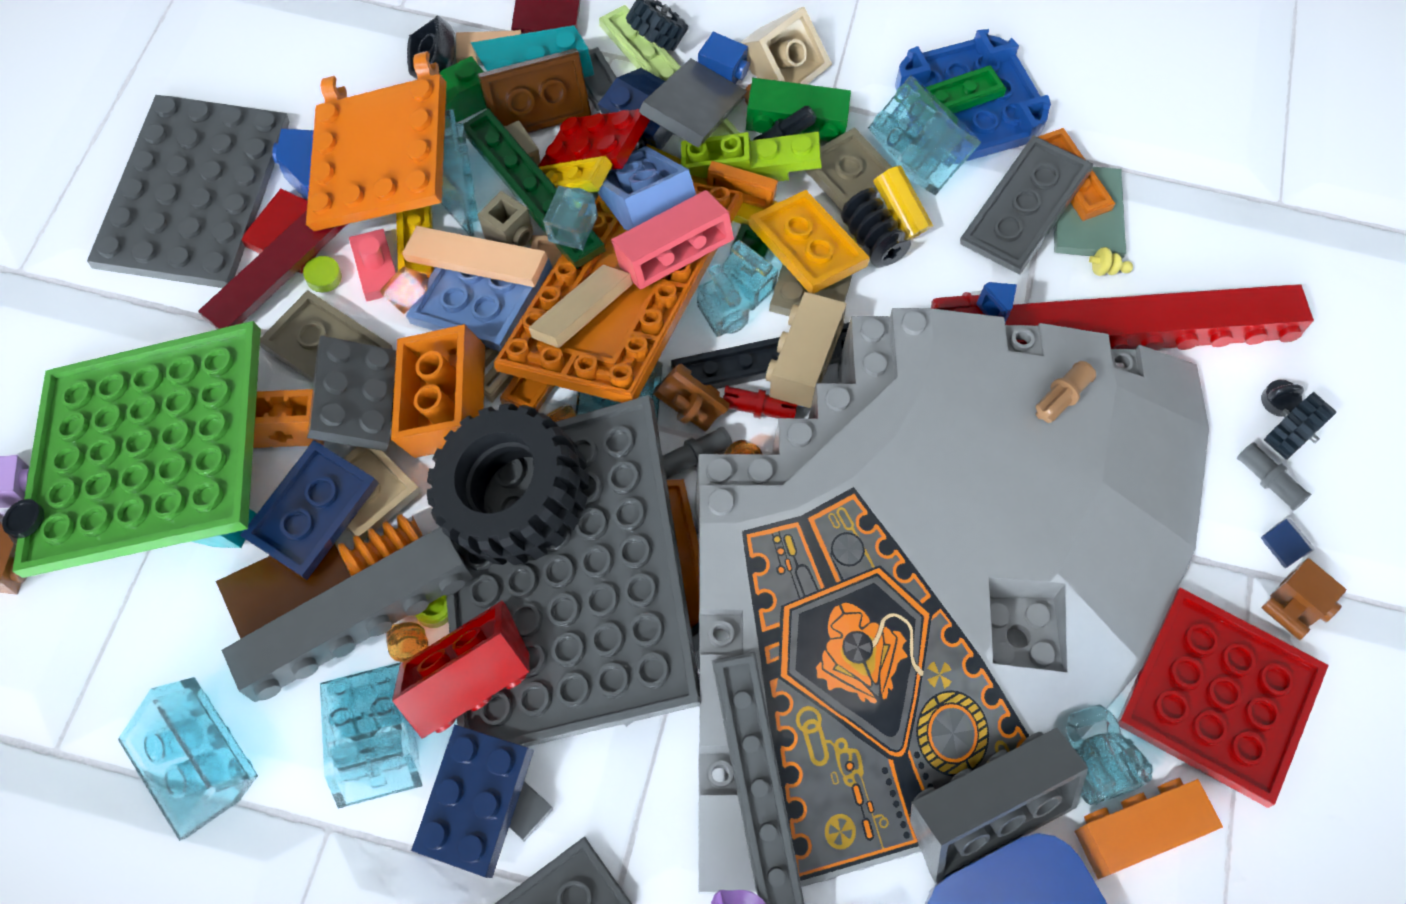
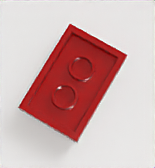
(597, 136)

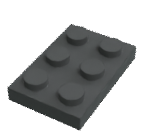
(352, 394)

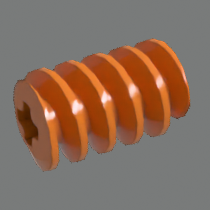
(379, 546)

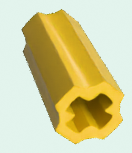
(903, 202)

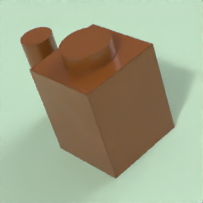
(1304, 599)

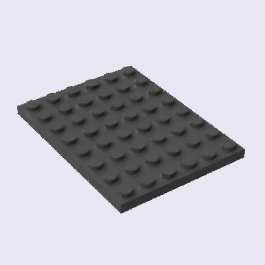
(602, 607)

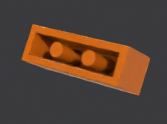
(1147, 826)

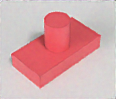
(372, 262)

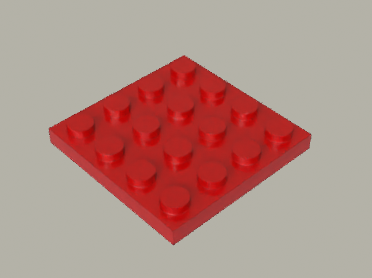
(1224, 697)

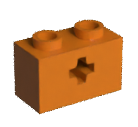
(282, 418)

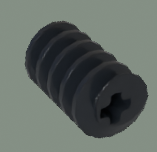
(874, 228)

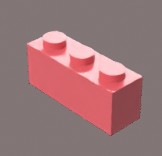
(673, 239)

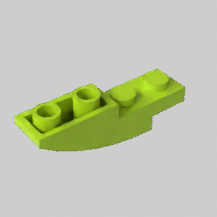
(765, 157)

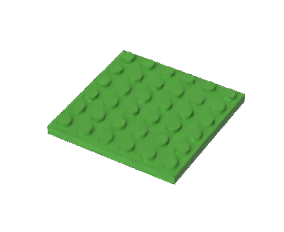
(143, 450)

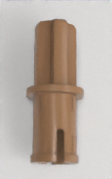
(1065, 391)

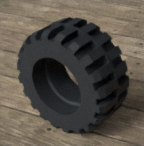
(473, 458)

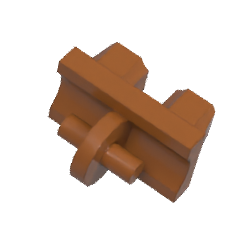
(691, 398)

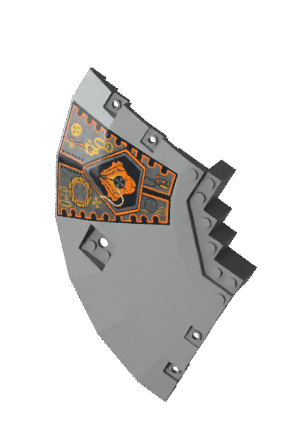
(903, 547)

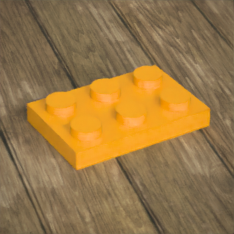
(808, 241)

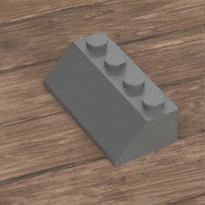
(997, 802)

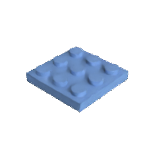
(481, 303)

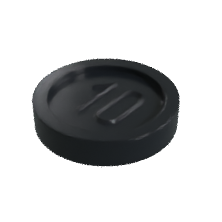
(23, 518)

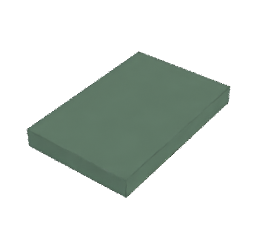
(1105, 230)

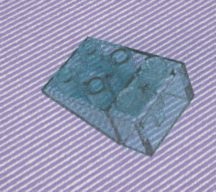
(923, 136)
(458, 185)
(366, 738)

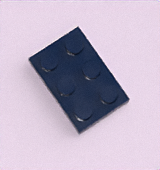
(310, 509)
(472, 801)

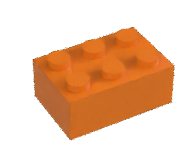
(436, 387)

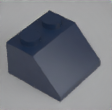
(628, 94)

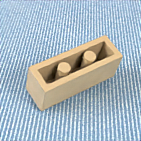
(806, 349)

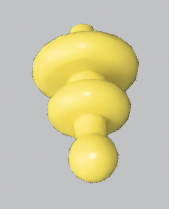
(1106, 262)

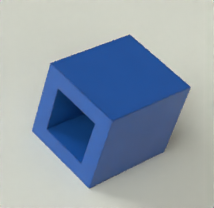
(725, 57)

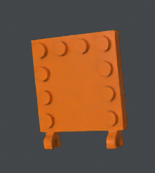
(377, 149)

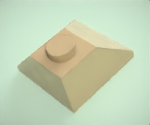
(787, 49)

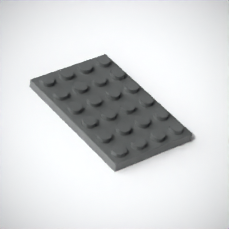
(189, 192)

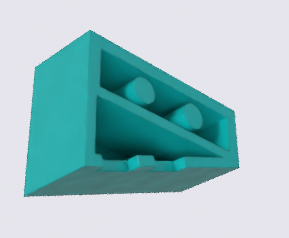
(523, 47)

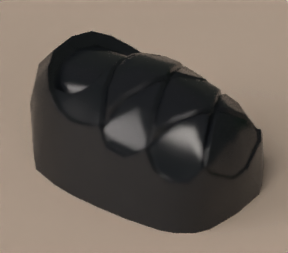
(437, 39)

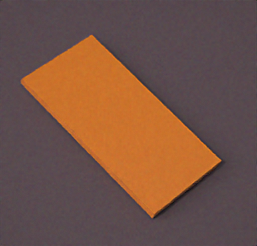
(626, 339)

